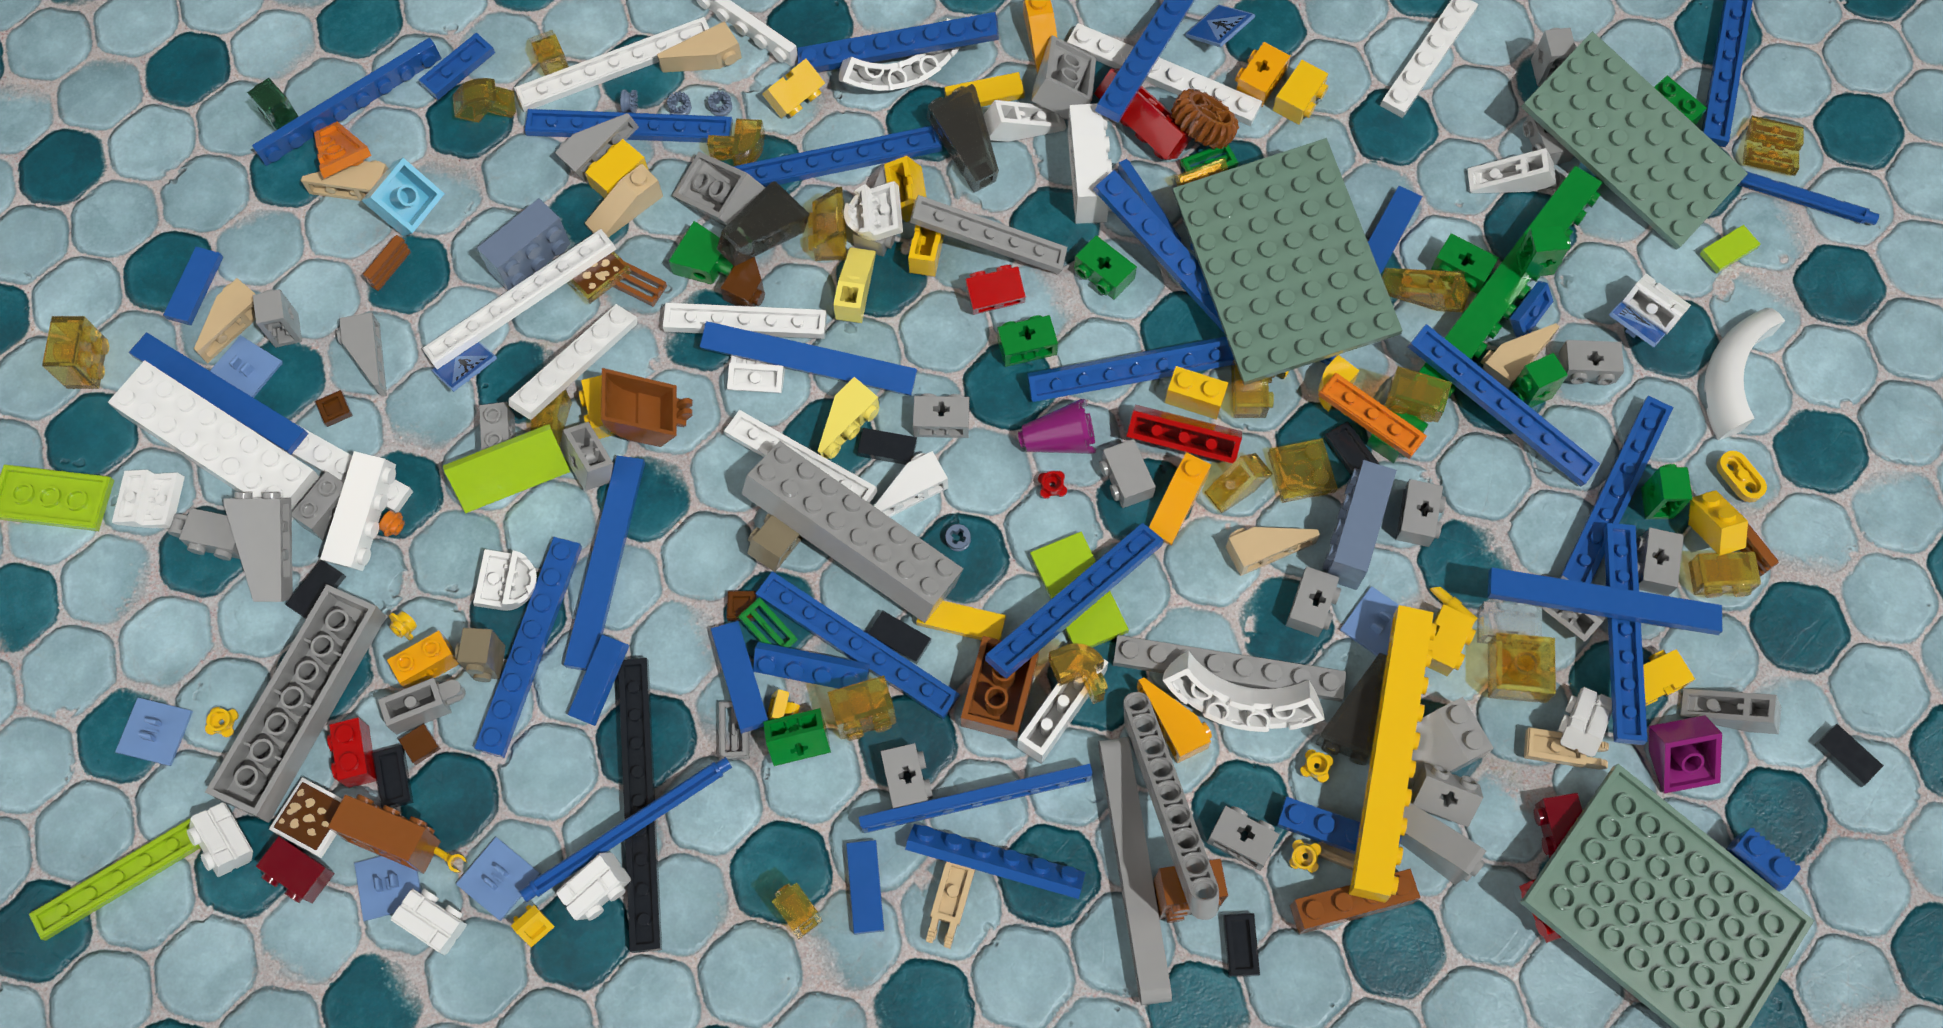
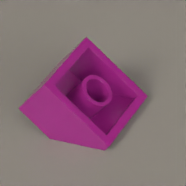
(1686, 753)

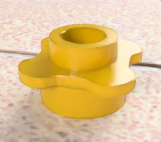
(402, 625)
(213, 722)
(1324, 761)
(1297, 860)

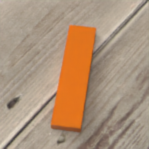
(1372, 415)

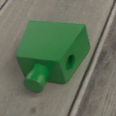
(698, 256)

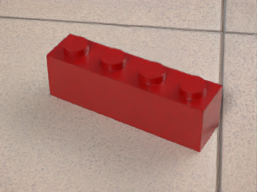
(1150, 122)
(1184, 434)

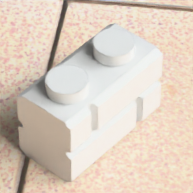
(1656, 303)
(1586, 722)
(220, 840)
(594, 886)
(429, 921)

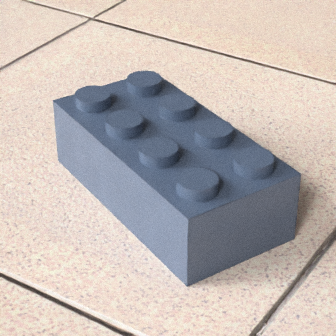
(1359, 523)

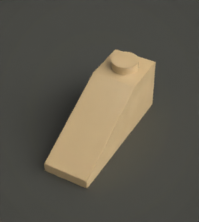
(704, 51)
(349, 183)
(625, 201)
(227, 319)
(1513, 355)
(1264, 545)

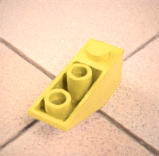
(854, 285)
(849, 411)

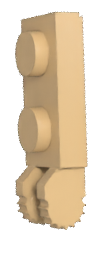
(1546, 747)
(950, 901)

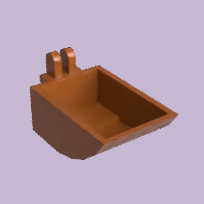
(642, 408)

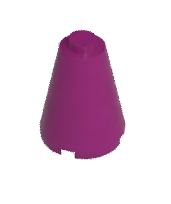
(1060, 431)

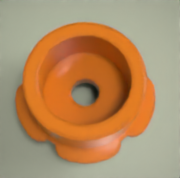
(391, 523)

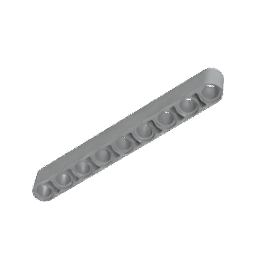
(1171, 807)
(1134, 872)

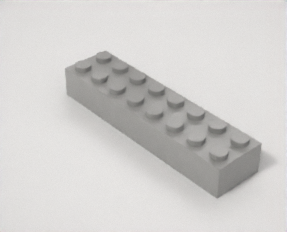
(851, 531)
(296, 703)

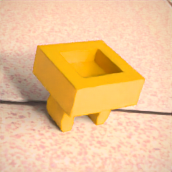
(780, 707)
(532, 925)

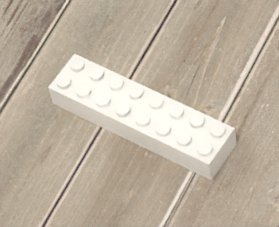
(210, 436)

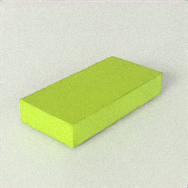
(1730, 249)

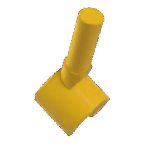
(449, 858)

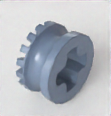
(715, 98)
(628, 100)
(673, 100)
(955, 529)

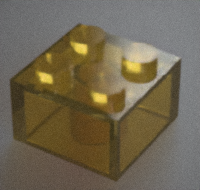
(75, 352)
(1521, 668)
(862, 708)

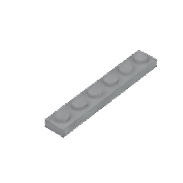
(988, 234)

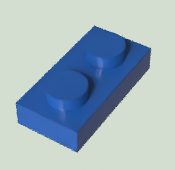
(1531, 309)

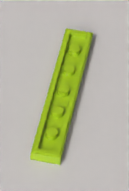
(113, 881)

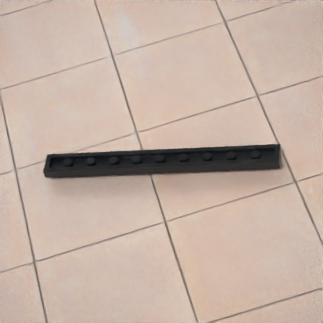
(639, 792)

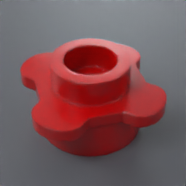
(1055, 477)

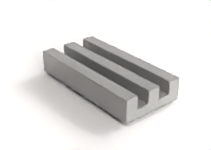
(734, 755)

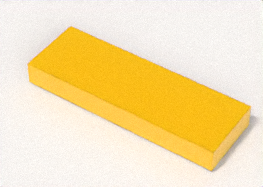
(1001, 88)
(965, 621)

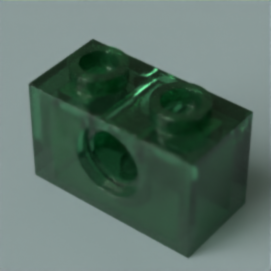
(272, 104)

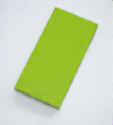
(506, 468)
(53, 497)
(1058, 567)

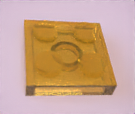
(1302, 470)

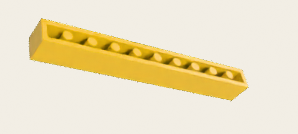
(1391, 755)

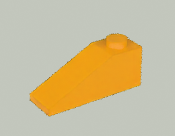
(1040, 26)
(1180, 497)
(1178, 725)

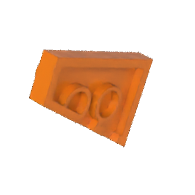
(338, 149)

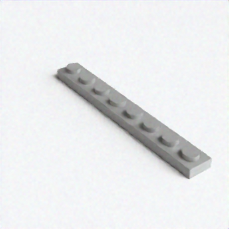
(1234, 668)

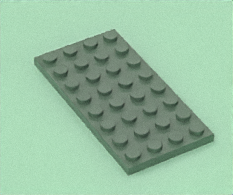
(1634, 140)

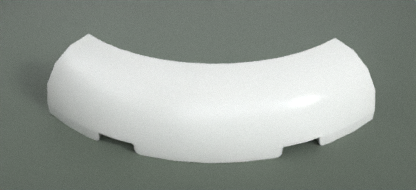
(894, 75)
(1724, 376)
(1239, 705)

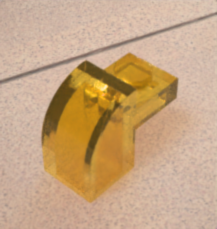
(481, 96)
(743, 147)
(1078, 662)

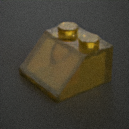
(828, 227)

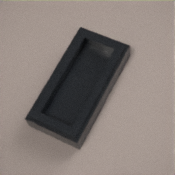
(887, 446)
(1348, 447)
(312, 587)
(900, 637)
(1849, 755)
(393, 777)
(1241, 945)

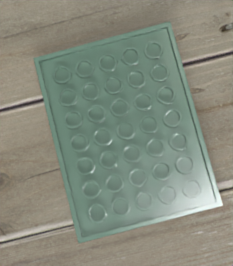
(1286, 261)
(1666, 909)

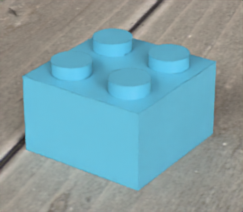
(403, 197)

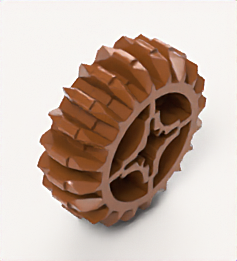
(1204, 118)

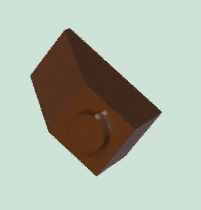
(744, 285)

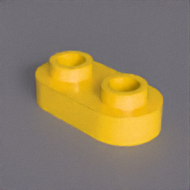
(1743, 475)

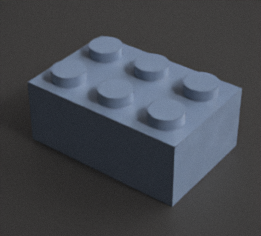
(524, 245)

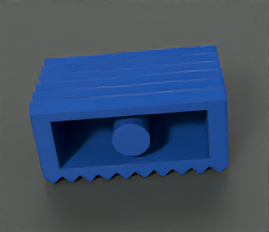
(1763, 859)

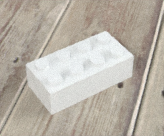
(1088, 161)

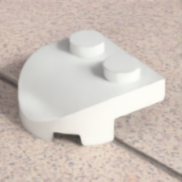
(875, 212)
(504, 580)

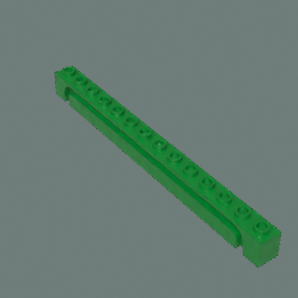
(1505, 287)

